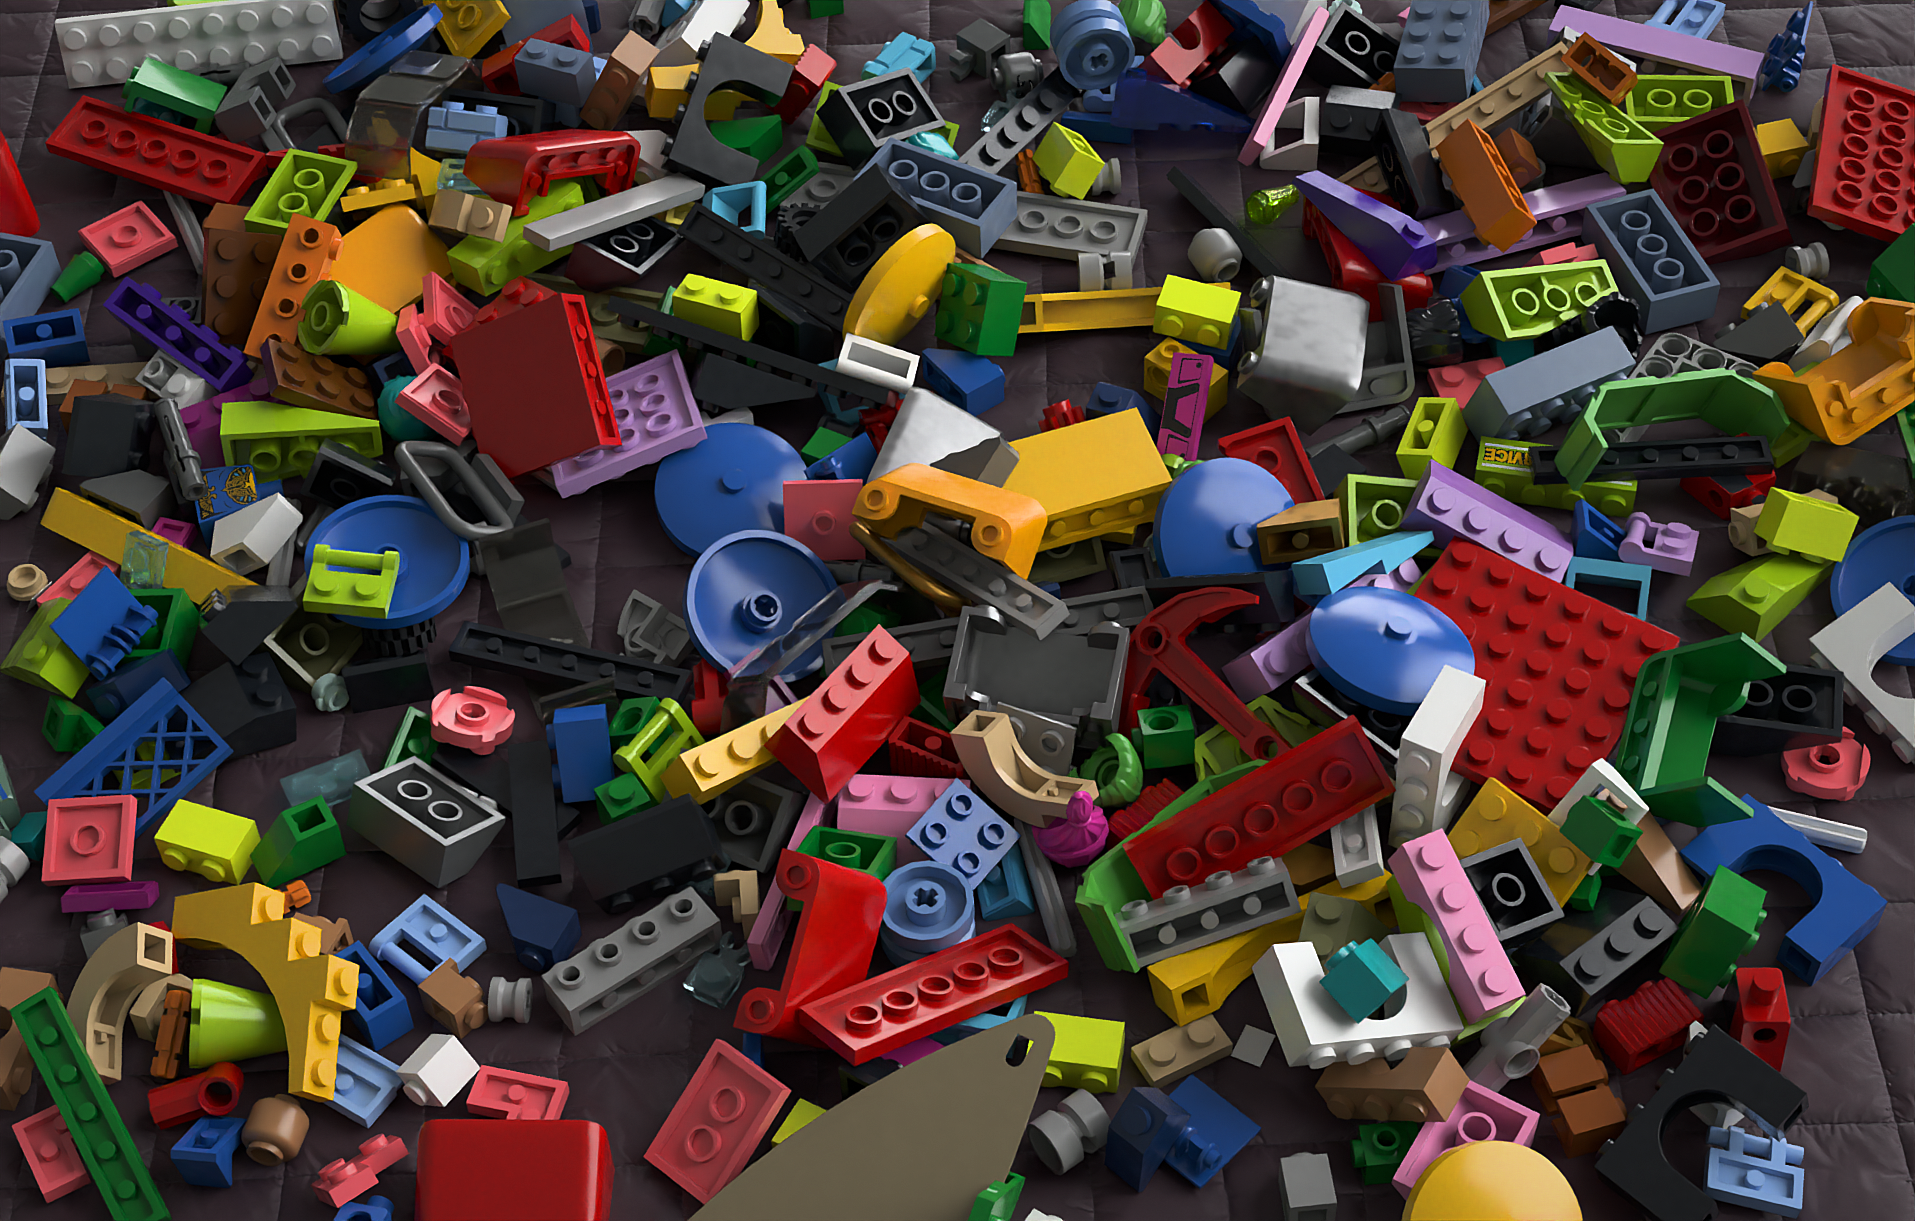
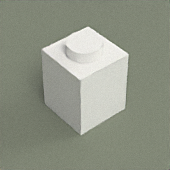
(437, 1070)

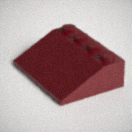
(1720, 185)

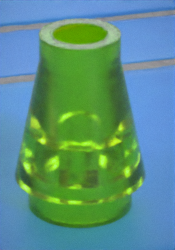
(1270, 203)

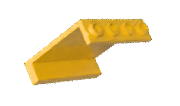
(1091, 477)

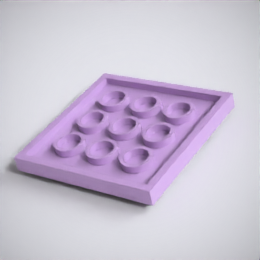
(653, 419)

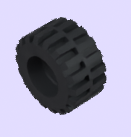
(369, 19)

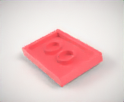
(717, 1122)

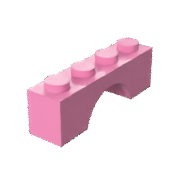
(1477, 963)

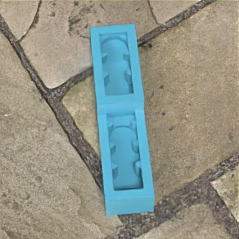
(1335, 569)

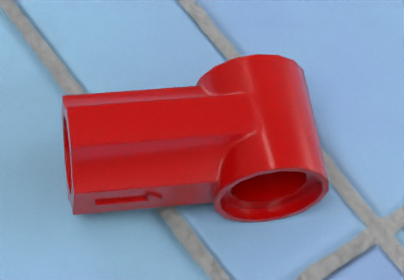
(709, 698)
(194, 1096)

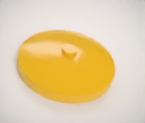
(901, 286)
(1491, 1184)

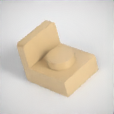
(742, 892)
(149, 1006)

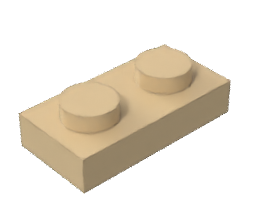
(1181, 1051)

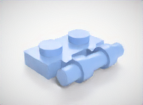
(1751, 1180)

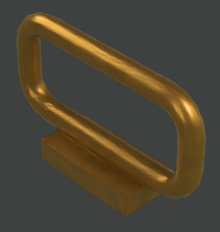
(943, 596)

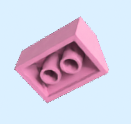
(889, 807)
(1476, 1117)

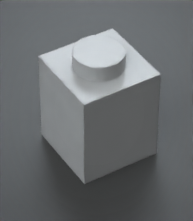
(1307, 1188)

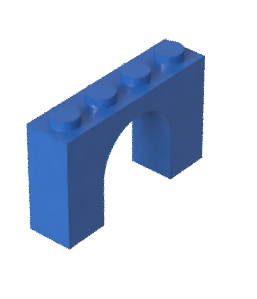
(1841, 903)

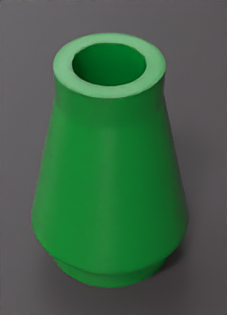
(79, 275)

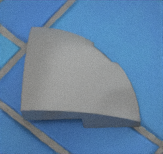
(653, 632)

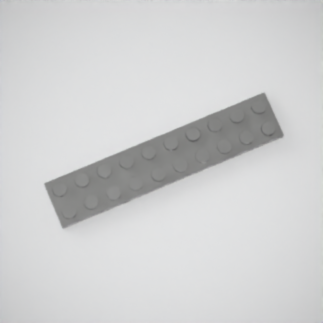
(1042, 225)

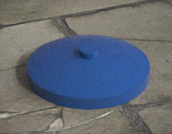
(384, 50)
(725, 485)
(1212, 518)
(1871, 561)
(431, 562)
(749, 594)
(1384, 646)

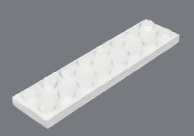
(192, 36)

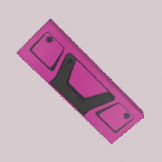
(1185, 405)

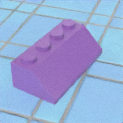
(1463, 509)

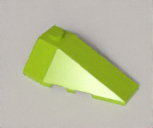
(1610, 135)

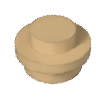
(26, 582)

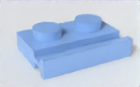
(363, 1082)

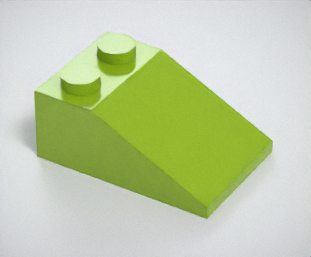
(43, 657)

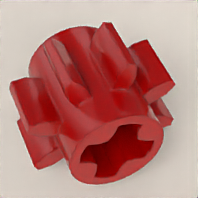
(1060, 416)

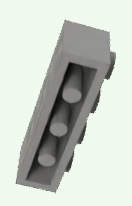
(1208, 911)
(632, 960)

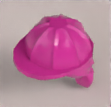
(1078, 837)

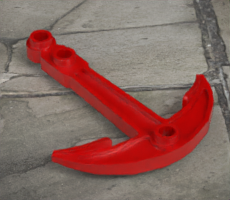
(1185, 669)

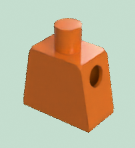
(1604, 70)

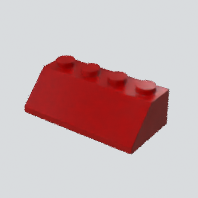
(848, 715)

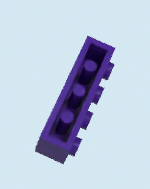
(173, 334)

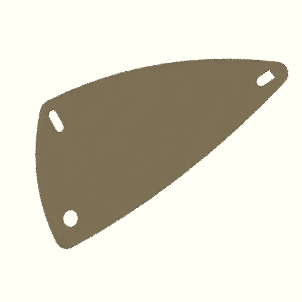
(906, 1144)

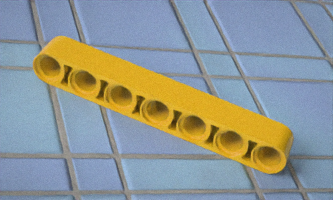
(106, 535)

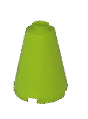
(345, 323)
(232, 1024)

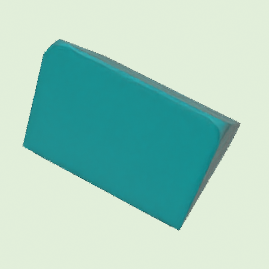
(1511, 351)
(30, 834)

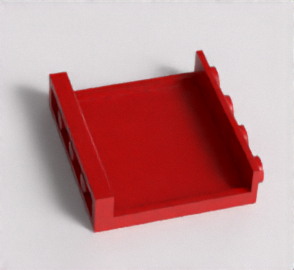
(536, 386)

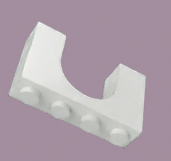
(1855, 645)
(1424, 785)
(1318, 1029)

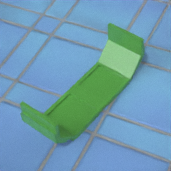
(1713, 395)
(1115, 882)

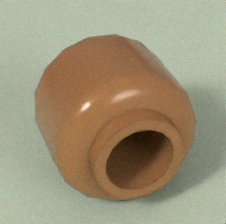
(275, 1130)

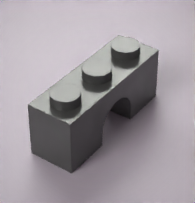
(249, 103)

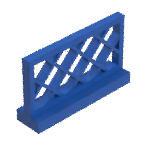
(120, 742)

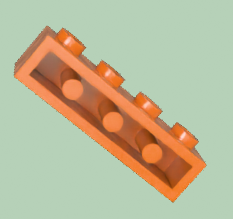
(1485, 186)
(300, 264)

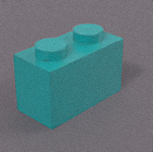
(1362, 978)

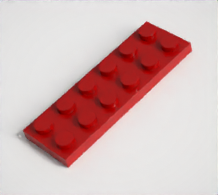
(156, 152)
(1264, 811)
(932, 993)

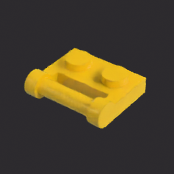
(1791, 291)

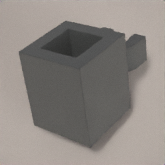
(978, 49)

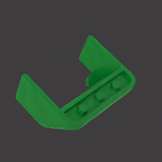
(1674, 723)

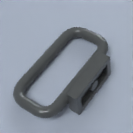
(277, 138)
(481, 480)

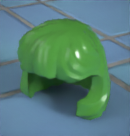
(1145, 20)
(1115, 772)

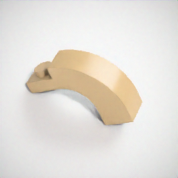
(466, 215)
(1006, 773)
(110, 985)

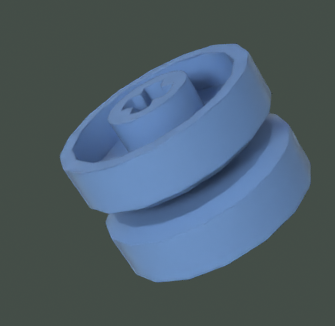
(1091, 44)
(925, 911)

